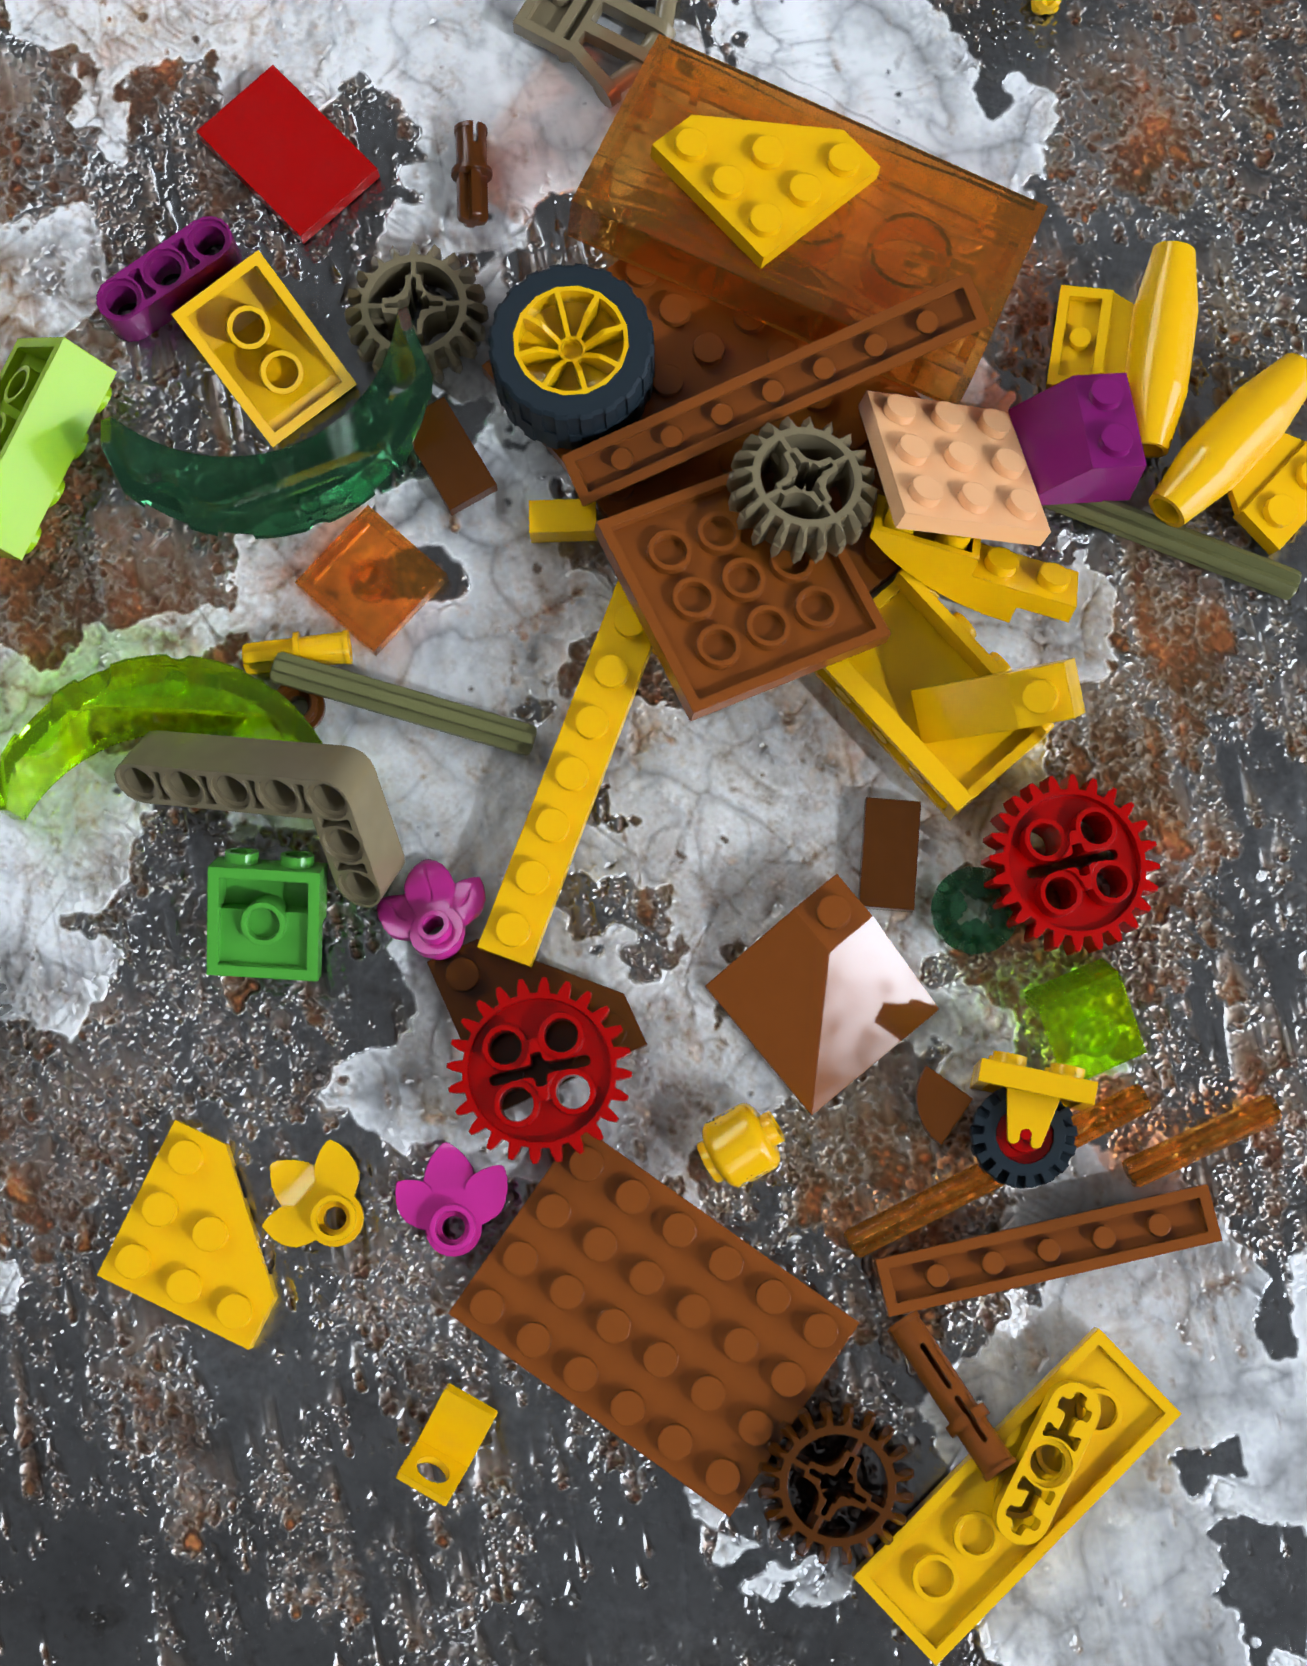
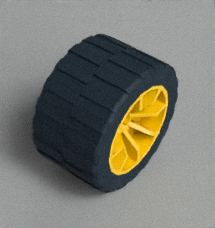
(572, 355)

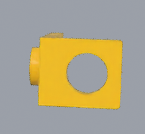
(448, 1443)

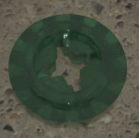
(949, 905)

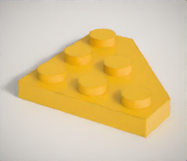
(764, 178)
(195, 1240)

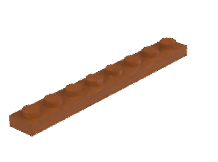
(777, 389)

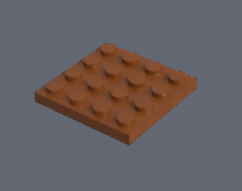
(725, 610)

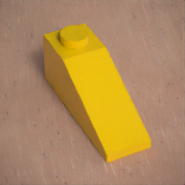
(999, 702)

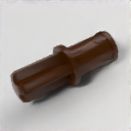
(471, 173)

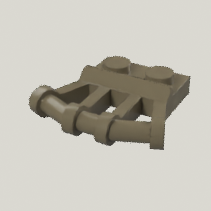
(567, 24)

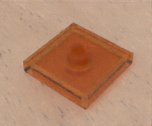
(371, 580)

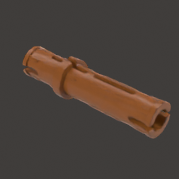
(952, 1397)

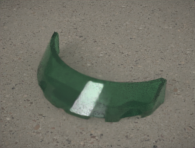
(295, 485)

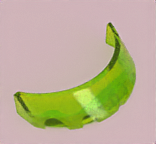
(129, 702)

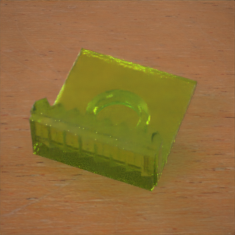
(1088, 1018)

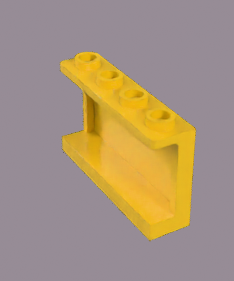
(923, 651)

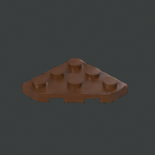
(476, 975)

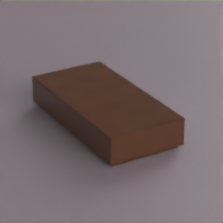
(451, 459)
(889, 854)

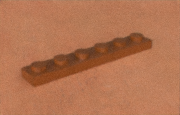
(1047, 1250)

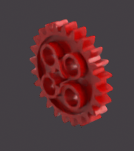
(1056, 816)
(550, 1122)

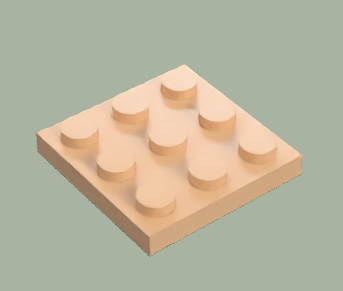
(952, 469)

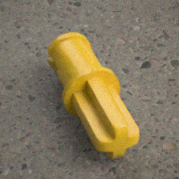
(322, 648)

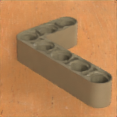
(278, 778)

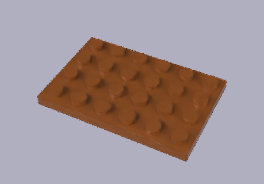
(654, 1320)

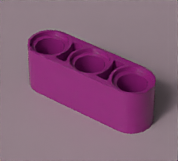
(142, 278)

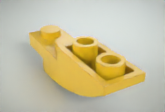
(977, 574)

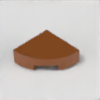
(939, 1104)

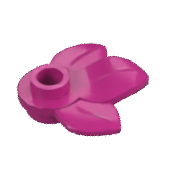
(432, 902)
(449, 1191)

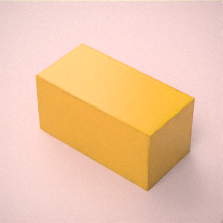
(561, 521)

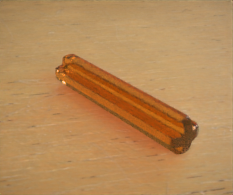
(1202, 1140)

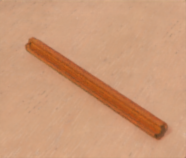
(974, 1183)

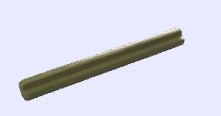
(1187, 545)
(403, 703)

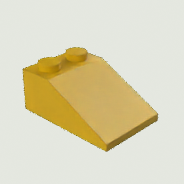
(264, 348)

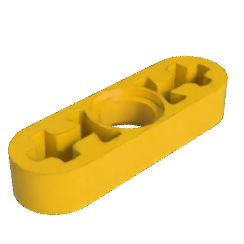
(1015, 1495)

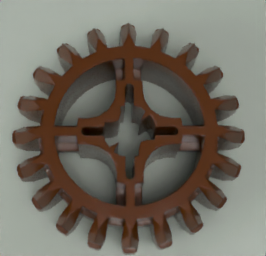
(823, 1508)

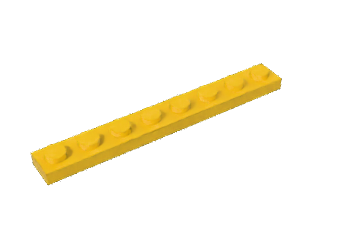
(568, 786)

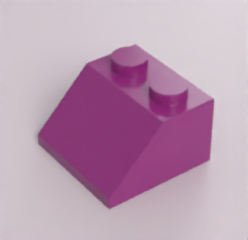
(1081, 440)

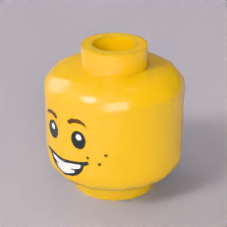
(740, 1145)

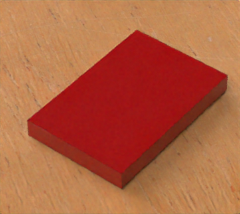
(288, 154)

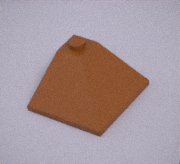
(823, 994)

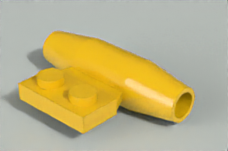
(1145, 339)
(1248, 457)

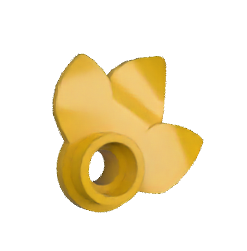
(310, 1193)

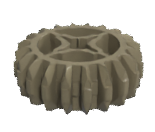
(375, 311)
(798, 509)

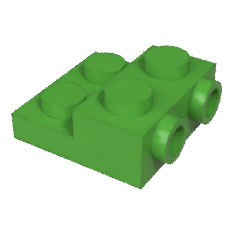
(266, 915)

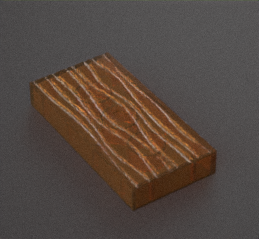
(881, 247)

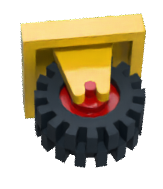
(1026, 1125)

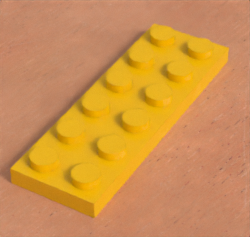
(951, 1558)

